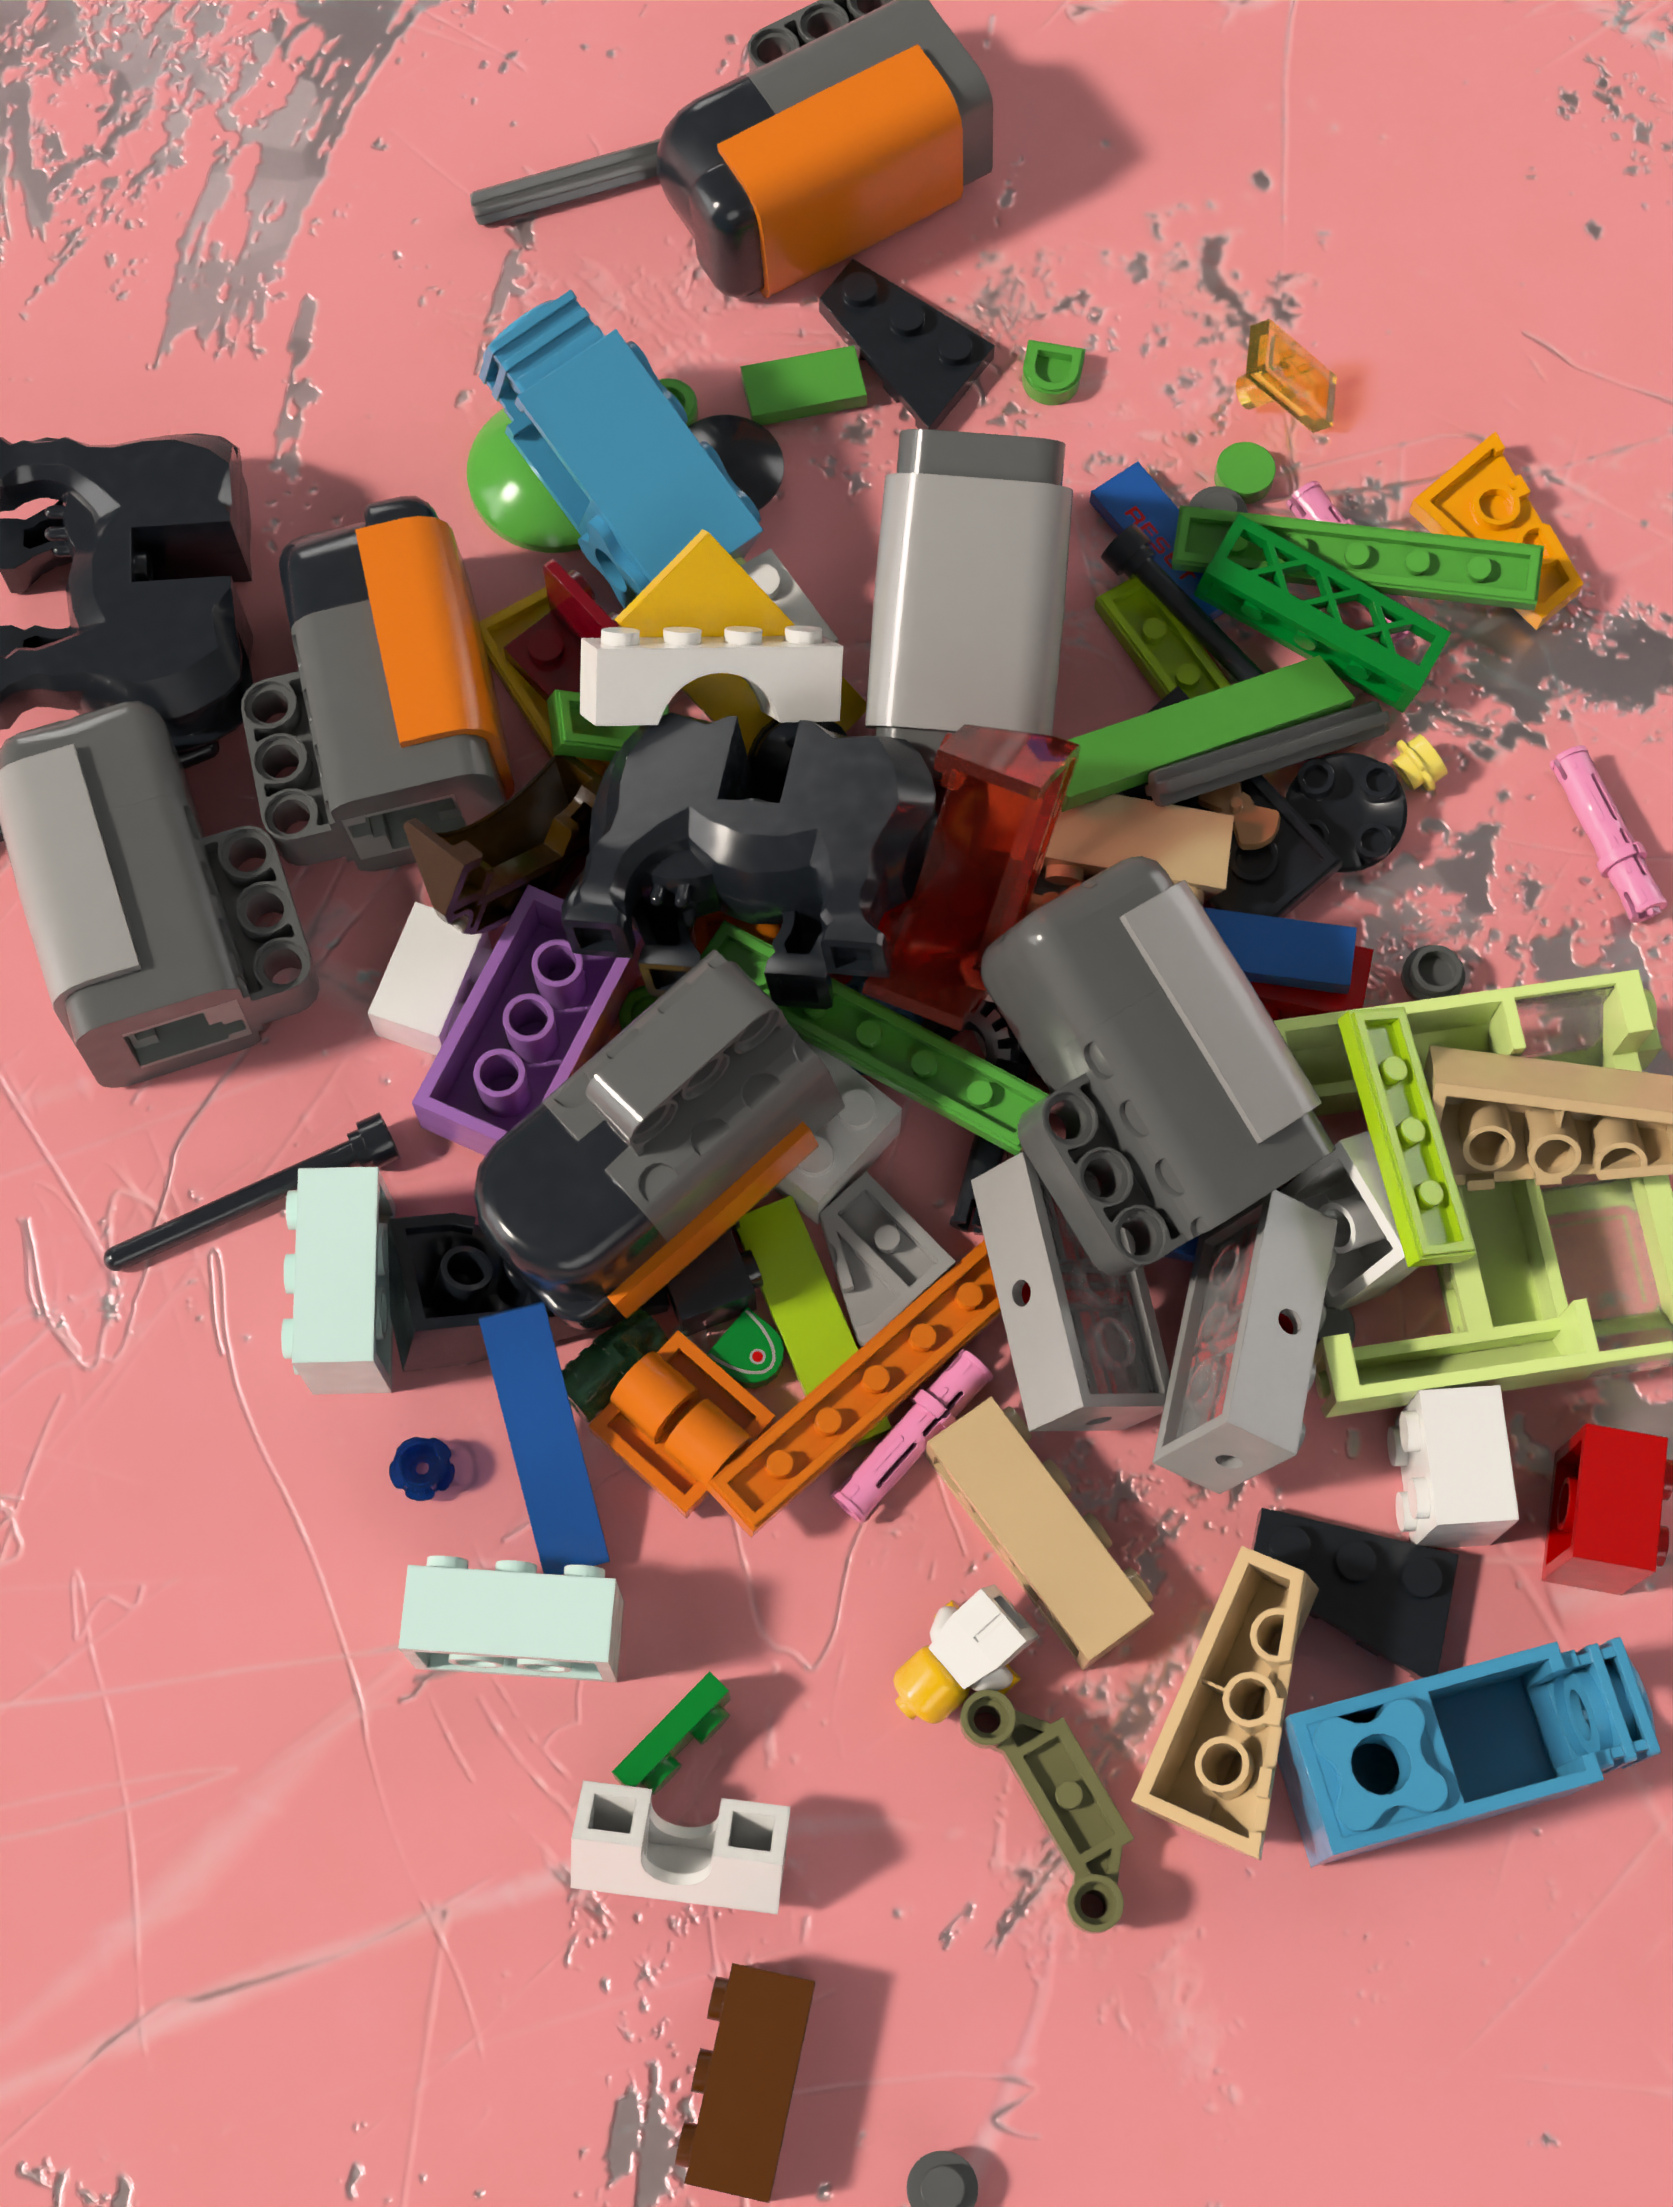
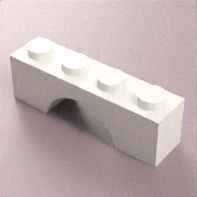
(635, 677)

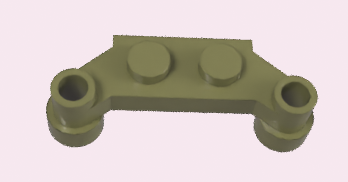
(1065, 1797)

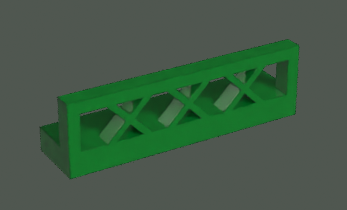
(1308, 630)

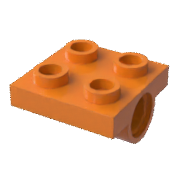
(680, 1421)

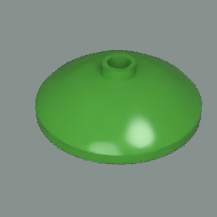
(512, 496)

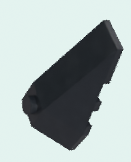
(449, 1277)

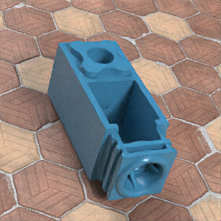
(612, 445)
(1462, 1746)

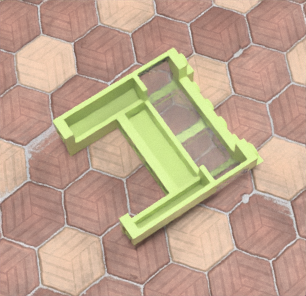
(1563, 1273)

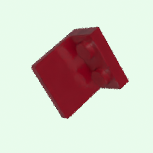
(551, 648)

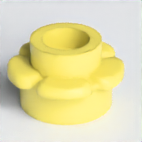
(1419, 763)

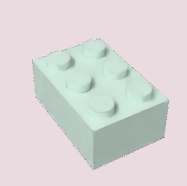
(339, 1281)
(512, 1620)

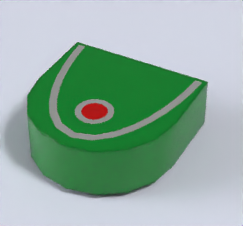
(749, 1351)

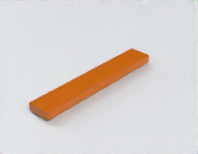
(859, 1394)

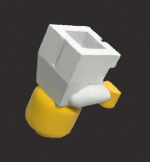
(966, 1651)

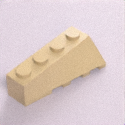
(1548, 1118)
(1226, 1724)

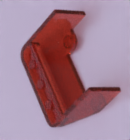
(977, 869)

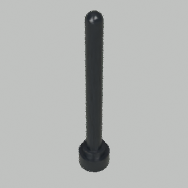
(1132, 555)
(366, 1146)

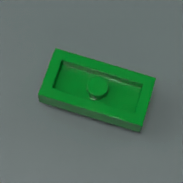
(695, 1716)

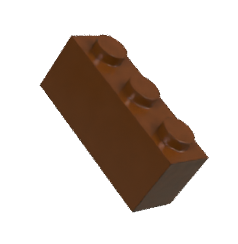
(746, 2082)

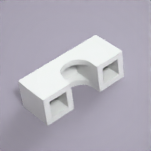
(633, 1852)

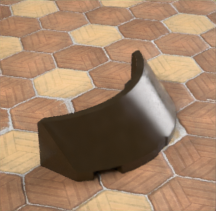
(485, 867)

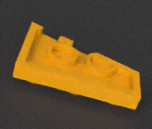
(1489, 502)

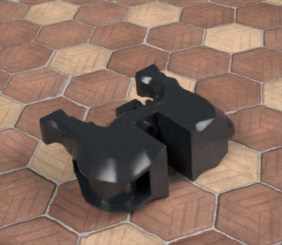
(150, 586)
(688, 838)

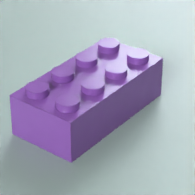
(522, 1027)

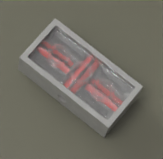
(1076, 1336)
(1247, 1344)

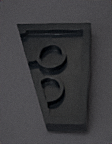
(909, 344)
(1370, 1586)

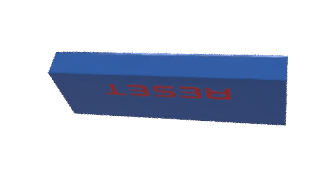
(1139, 500)

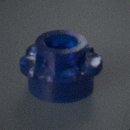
(412, 1453)

